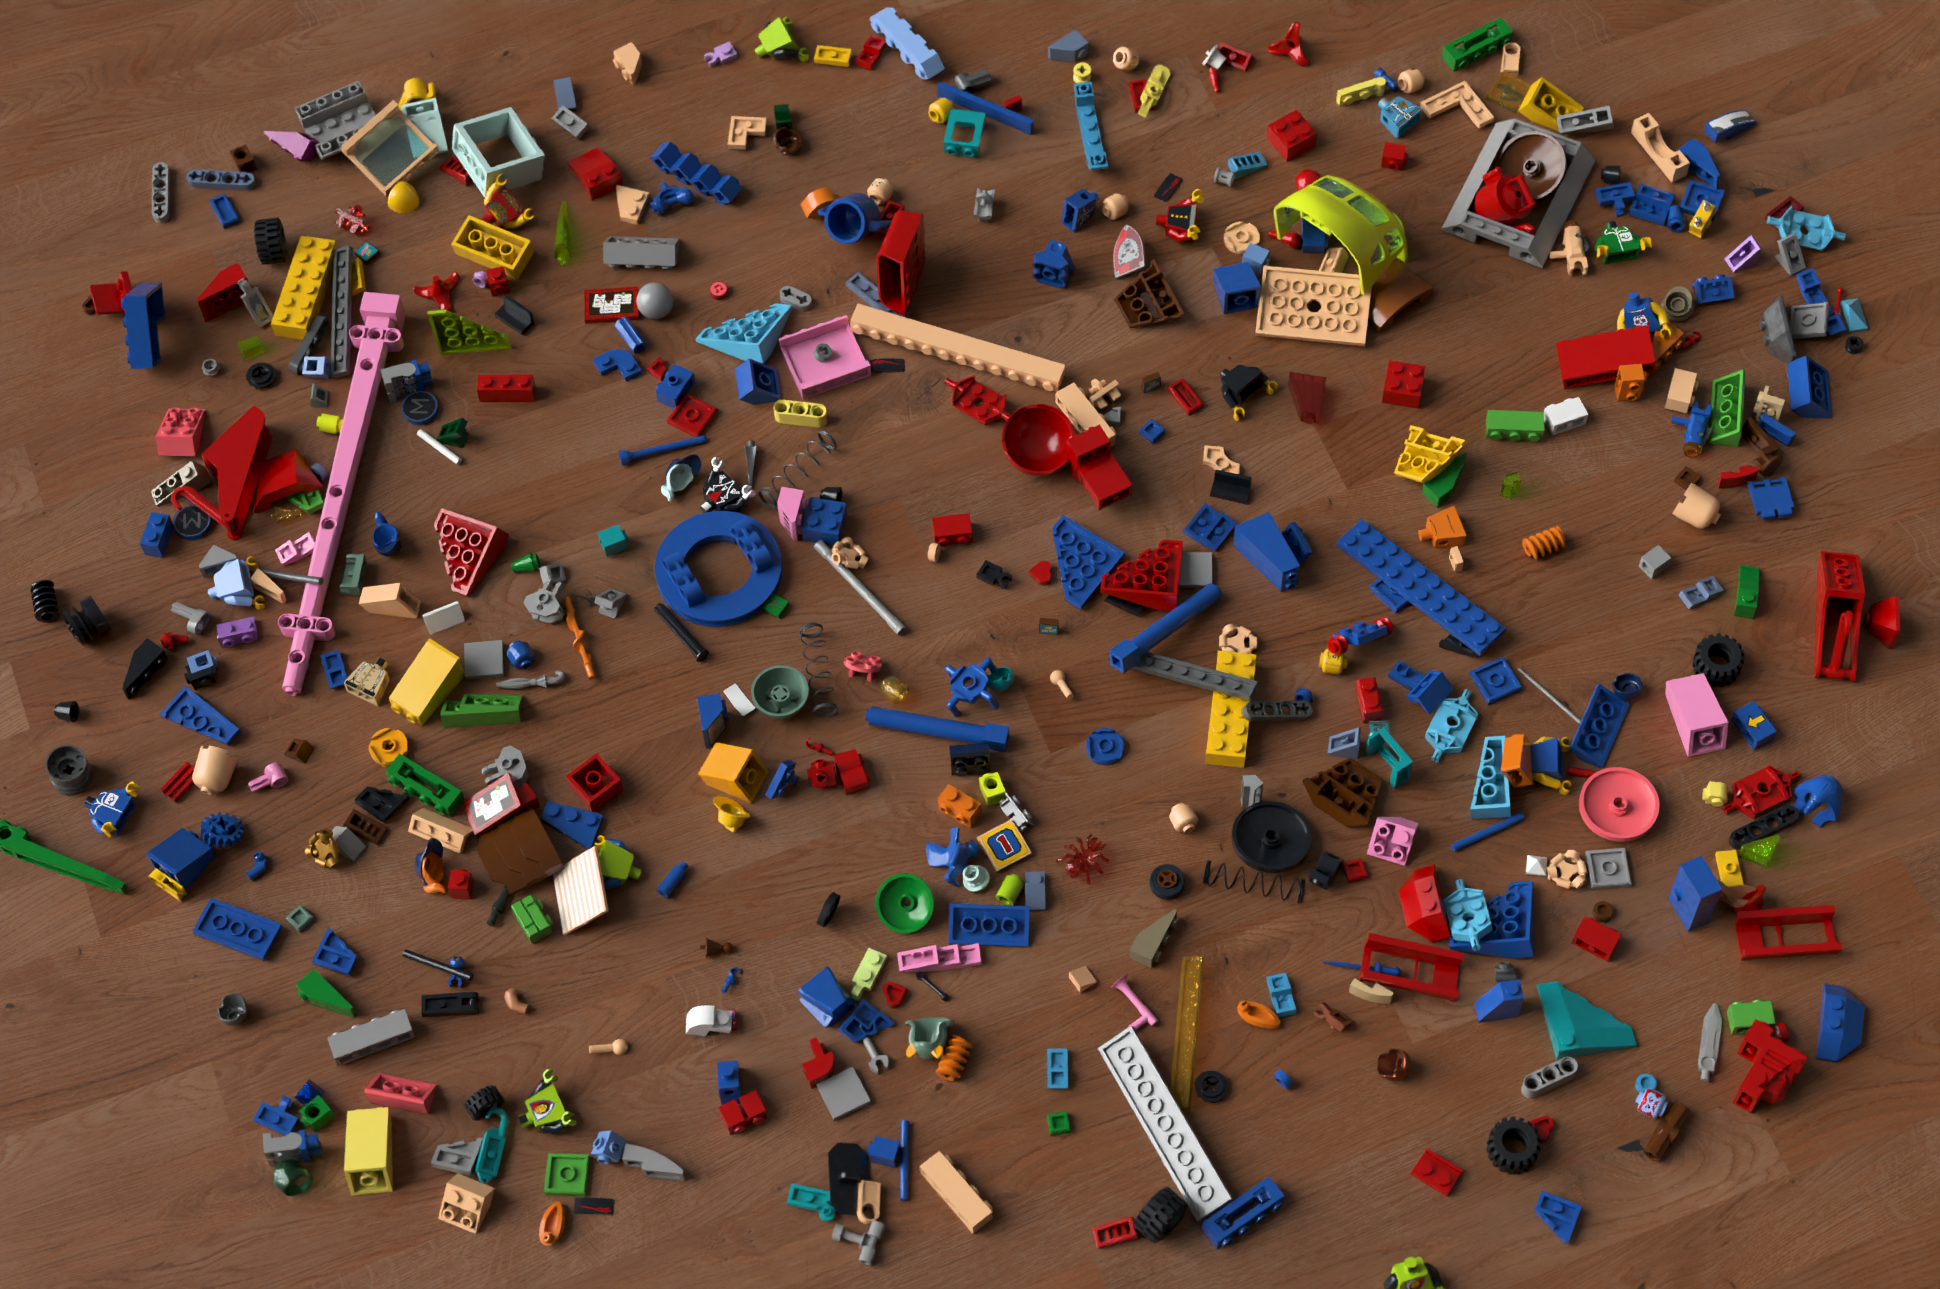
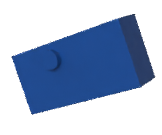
(1695, 893)

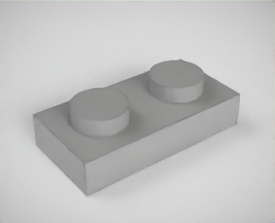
(570, 122)

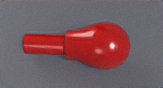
(1292, 240)

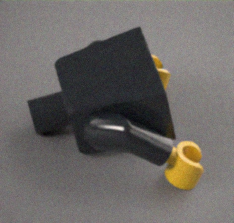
(1242, 384)

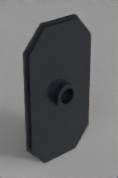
(846, 1169)

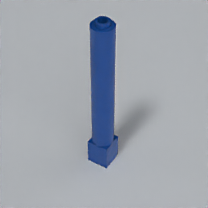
(1128, 653)
(993, 734)

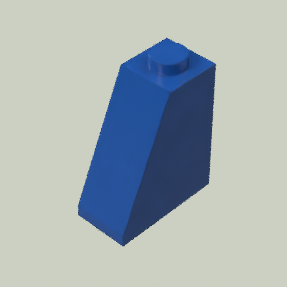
(1500, 1002)

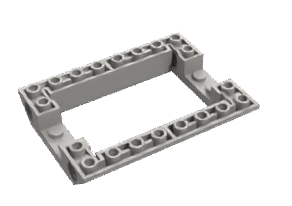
(1522, 245)

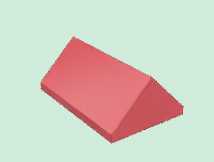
(401, 1093)

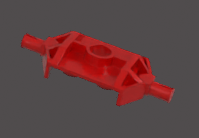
(970, 391)
(1751, 801)

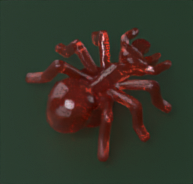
(1080, 861)

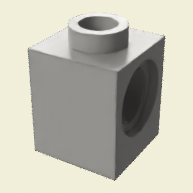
(1655, 561)

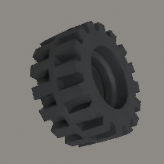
(483, 1101)

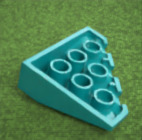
(1578, 1026)

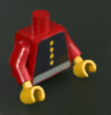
(1181, 219)

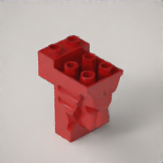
(1097, 468)
(1772, 1070)

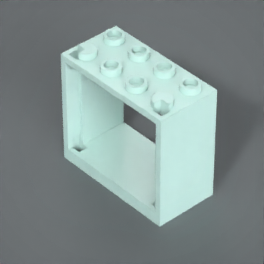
(489, 127)

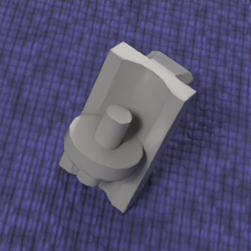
(984, 205)

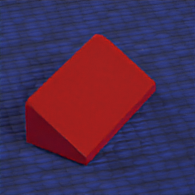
(1235, 57)

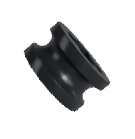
(1853, 350)

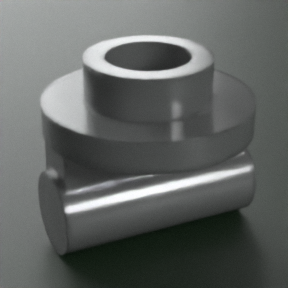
(1505, 972)

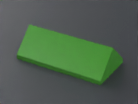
(1727, 409)

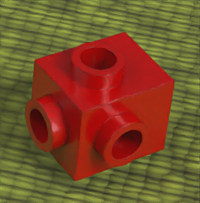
(822, 774)

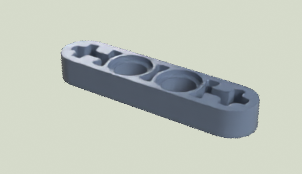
(221, 177)

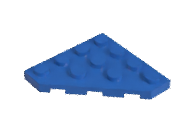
(1082, 560)

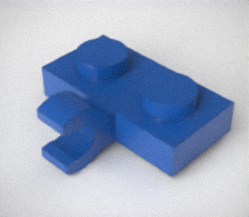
(1615, 195)
(782, 777)
(277, 1118)

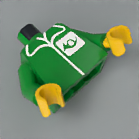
(1619, 244)

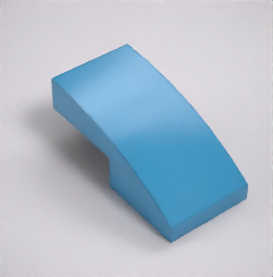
(1281, 995)
(1057, 1068)

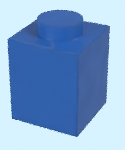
(884, 1151)

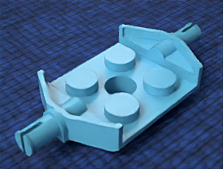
(1819, 228)
(1446, 737)
(1464, 904)

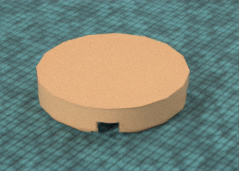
(1239, 236)

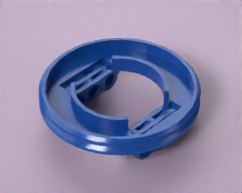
(682, 590)

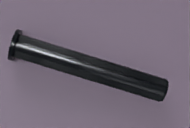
(681, 632)

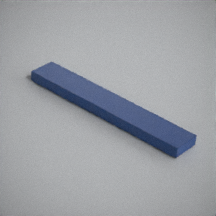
(992, 110)

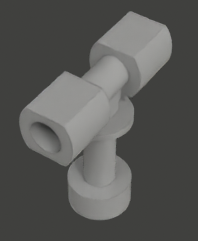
(866, 1241)

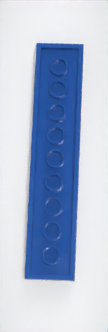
(1421, 587)

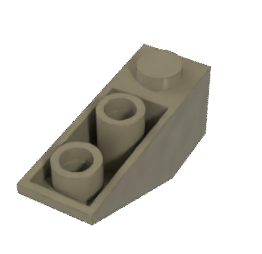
(190, 475)
(1150, 941)

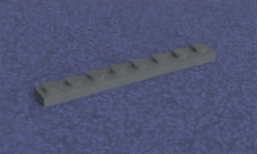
(341, 311)
(1197, 676)

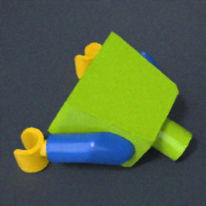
(615, 862)

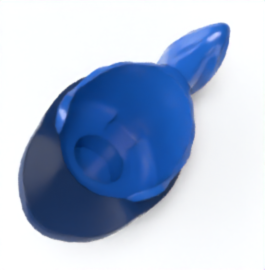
(386, 537)

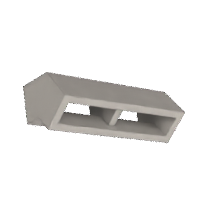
(1251, 790)

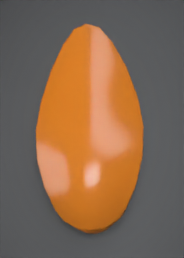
(1258, 1015)
(552, 1224)

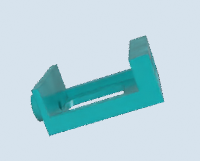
(964, 119)
(1400, 770)

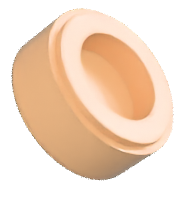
(934, 552)

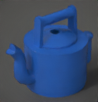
(844, 222)

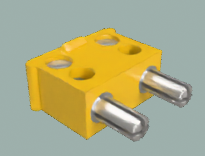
(1702, 219)

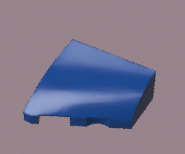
(863, 1022)

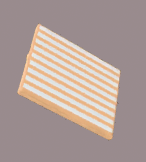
(580, 891)

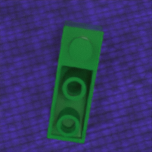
(1442, 486)

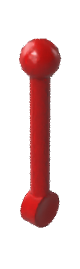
(1840, 290)

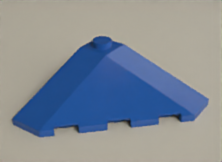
(1511, 923)

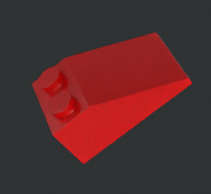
(595, 173)
(222, 293)

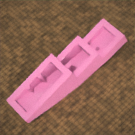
(939, 959)

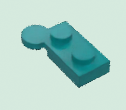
(811, 1199)

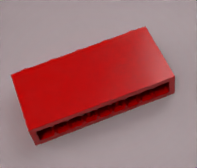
(1598, 356)

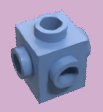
(608, 1147)

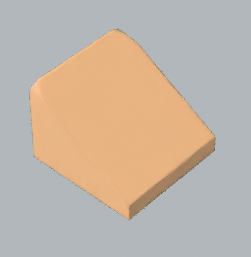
(1082, 978)

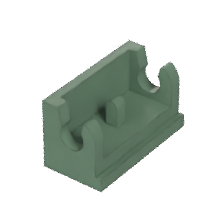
(354, 575)

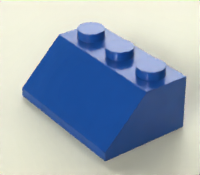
(1809, 389)

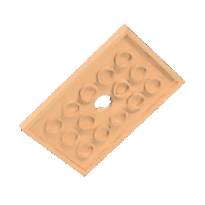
(1285, 311)

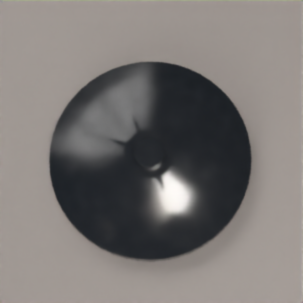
(1271, 837)

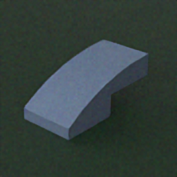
(565, 93)
(1700, 593)

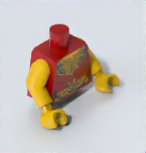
(503, 207)

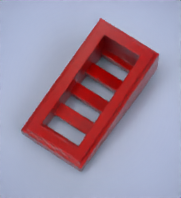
(459, 176)
(1129, 1221)

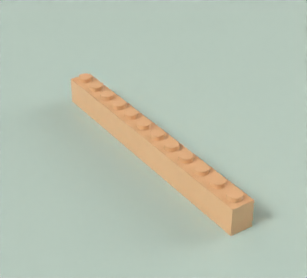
(957, 348)

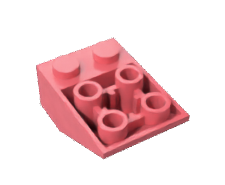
(180, 432)

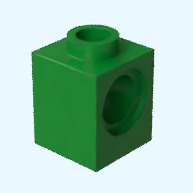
(313, 1106)

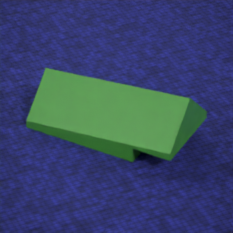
(482, 710)

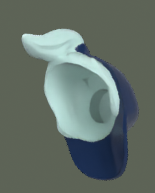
(680, 474)

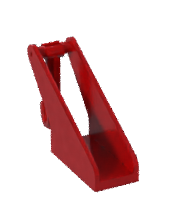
(236, 464)
(1839, 577)

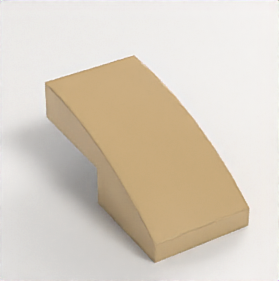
(1376, 994)

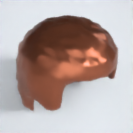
(1394, 1065)

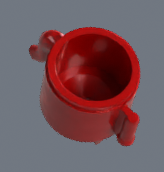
(1505, 199)

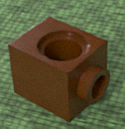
(243, 159)

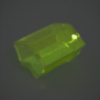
(250, 347)
(1510, 485)

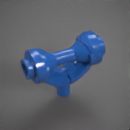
(678, 195)

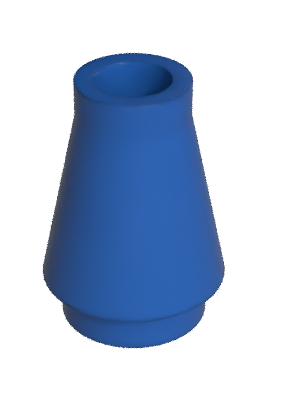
(1675, 220)

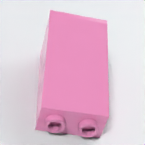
(1697, 715)

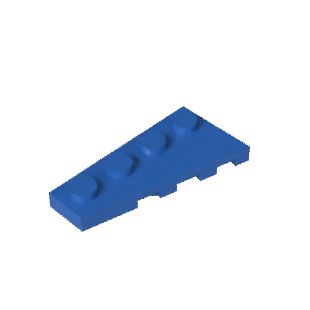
(197, 715)

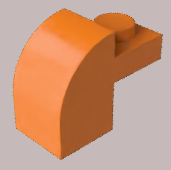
(817, 200)

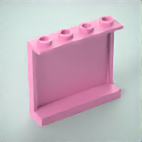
(842, 367)

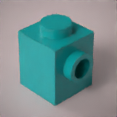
(613, 540)

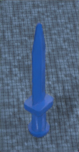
(1378, 968)

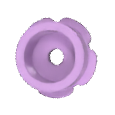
(480, 279)

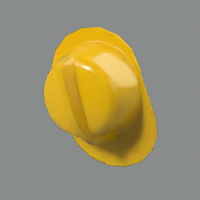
(730, 813)

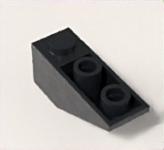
(143, 665)

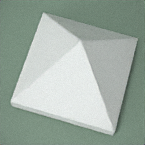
(1536, 865)

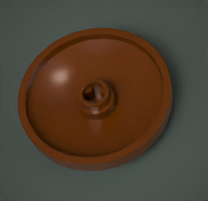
(1538, 158)

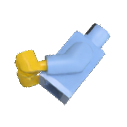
(234, 584)

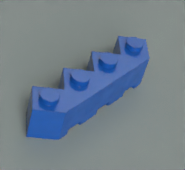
(689, 170)

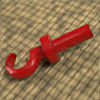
(1690, 340)
(819, 747)

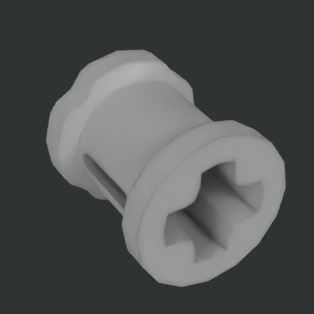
(1217, 177)

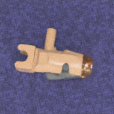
(1574, 248)

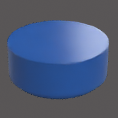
(1283, 1079)

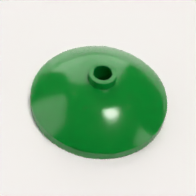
(892, 906)

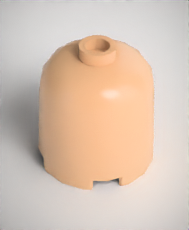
(1699, 508)
(213, 769)

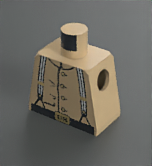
(369, 681)

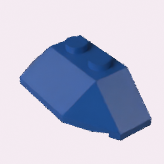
(1839, 1023)

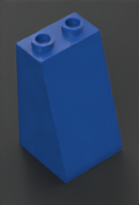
(1268, 551)

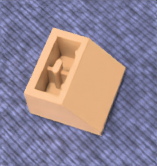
(466, 1202)

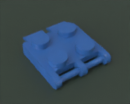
(1771, 498)

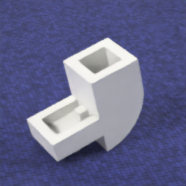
(706, 1018)

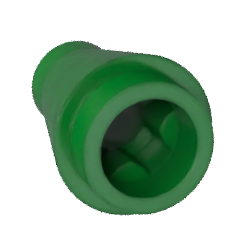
(527, 563)

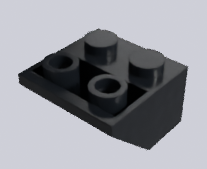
(970, 759)

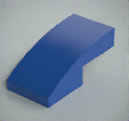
(334, 669)

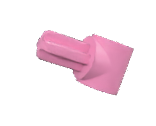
(274, 776)

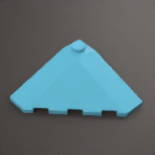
(750, 336)

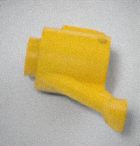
(415, 91)

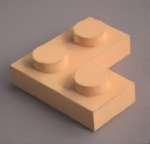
(742, 127)

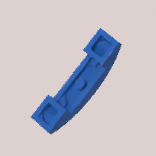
(1812, 293)

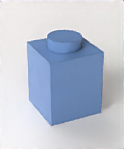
(1257, 257)

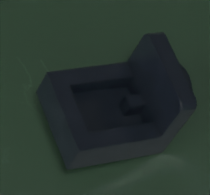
(200, 678)

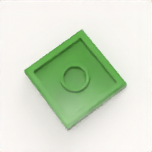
(567, 1174)

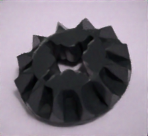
(253, 375)
(1212, 1078)

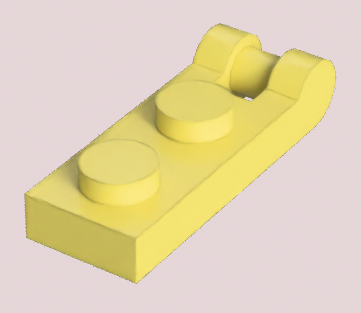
(1361, 91)

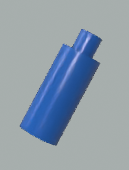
(672, 880)

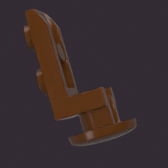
(1763, 446)

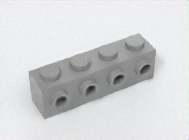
(371, 1037)

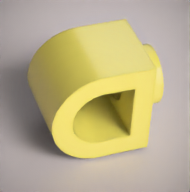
(1715, 794)

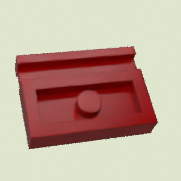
(1436, 1172)

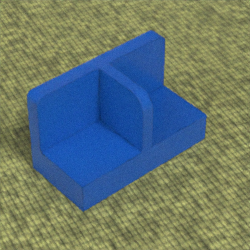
(1431, 691)

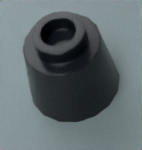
(1611, 174)
(832, 494)
(67, 711)

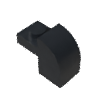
(1325, 870)

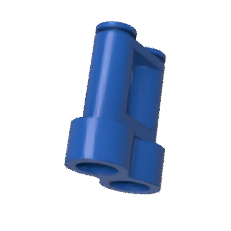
(1389, 82)

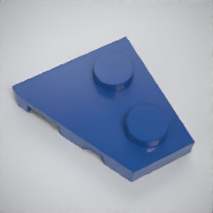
(334, 955)
(1557, 1214)

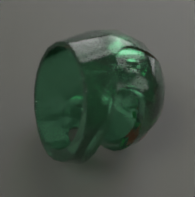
(286, 1173)

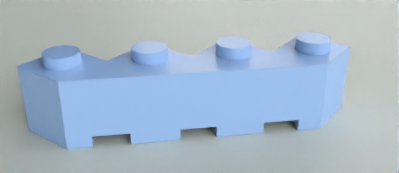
(911, 46)

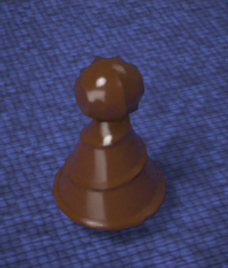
(713, 947)

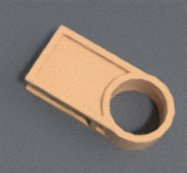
(1510, 62)
(868, 1196)

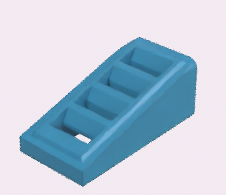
(1234, 162)

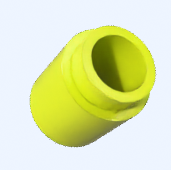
(329, 423)

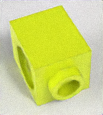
(994, 795)

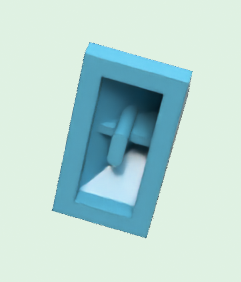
(1854, 315)

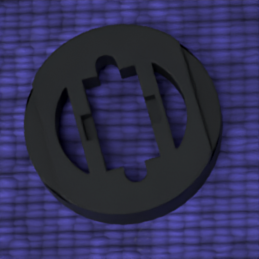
(828, 909)

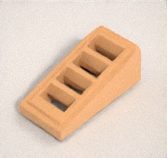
(265, 585)

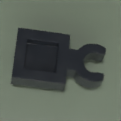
(992, 573)

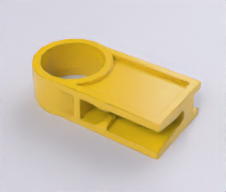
(167, 884)

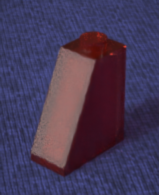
(1307, 395)

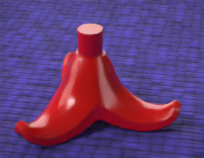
(1290, 45)
(439, 290)

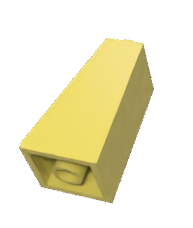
(369, 1151)

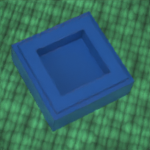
(1152, 431)

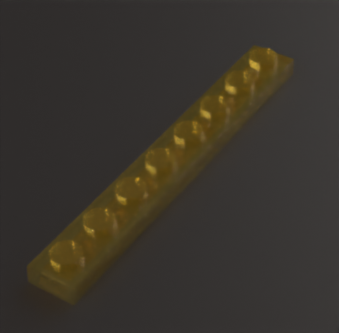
(1186, 1030)

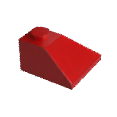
(1884, 621)

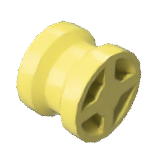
(1082, 73)

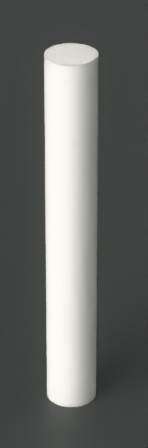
(437, 445)

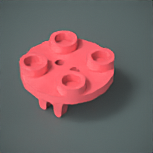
(864, 664)

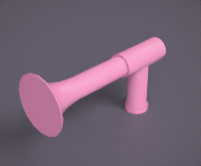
(1147, 1015)

